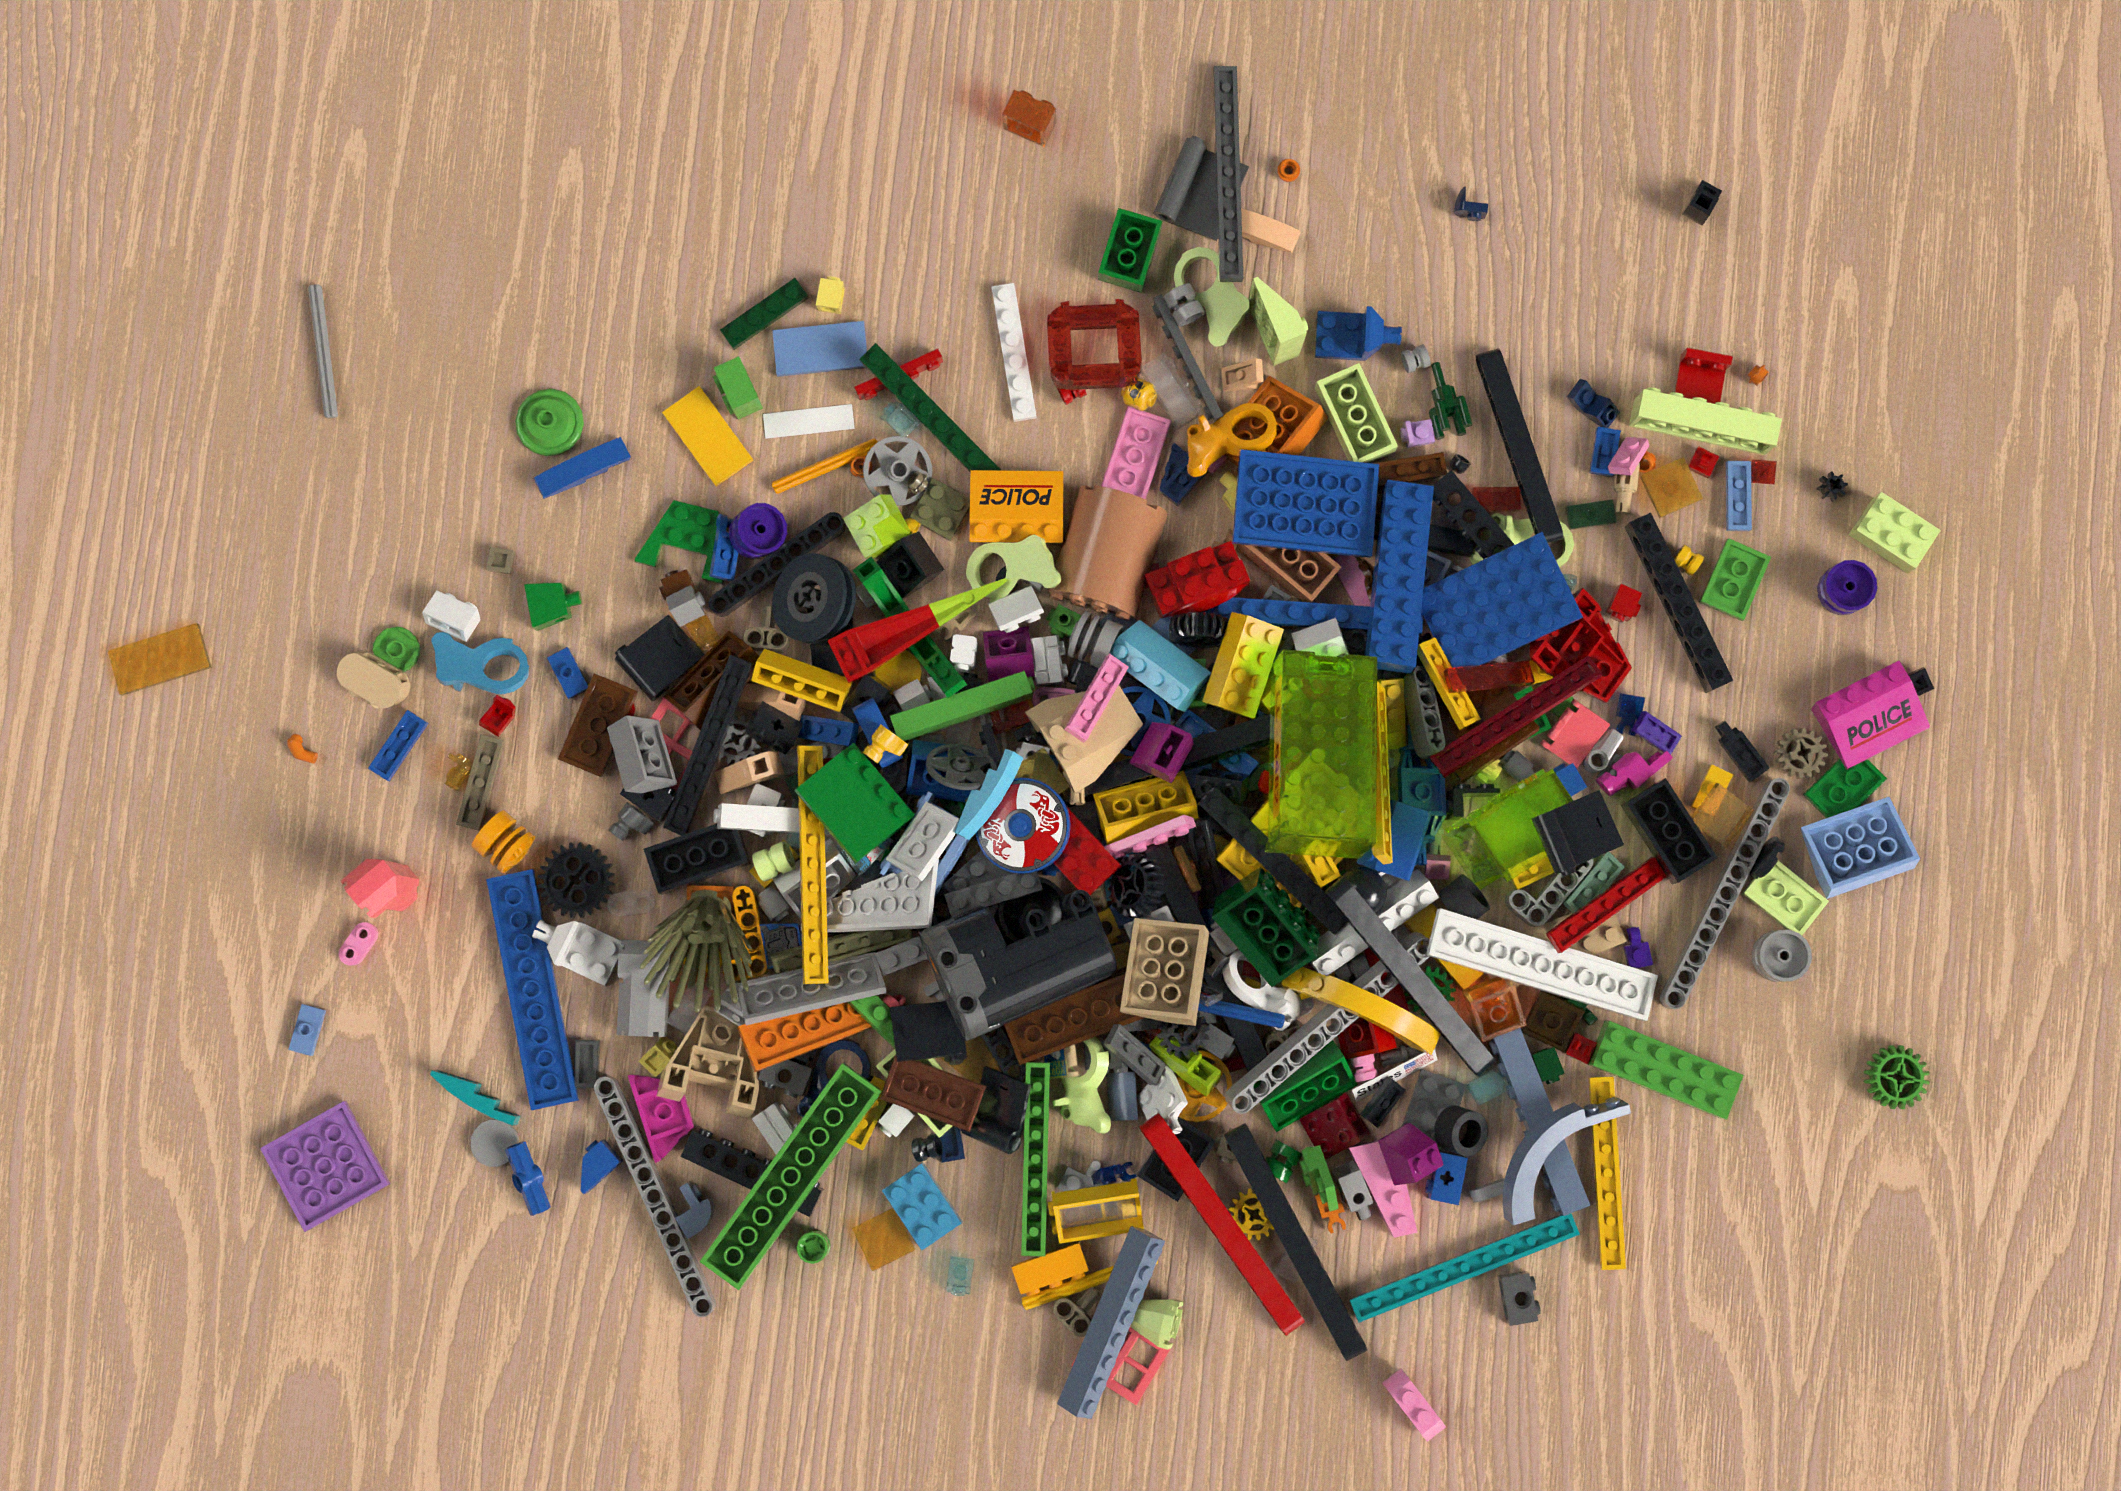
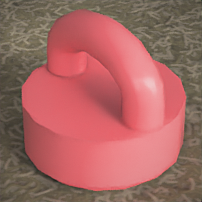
(893, 1001)

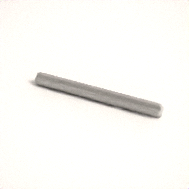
(323, 351)

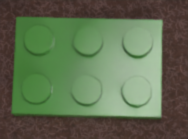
(1735, 579)

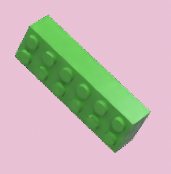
(1665, 1070)

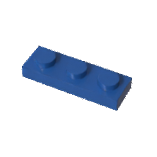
(828, 730)
(398, 745)

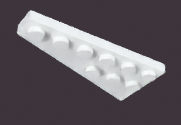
(885, 904)

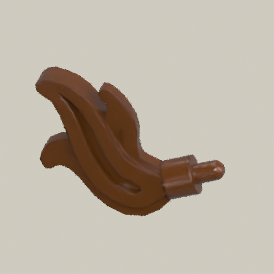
(1368, 573)

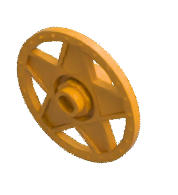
(1196, 1099)

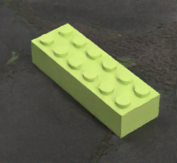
(1705, 421)

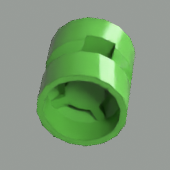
(813, 1246)

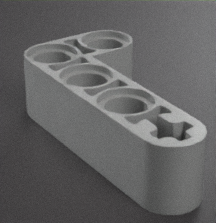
(1540, 903)

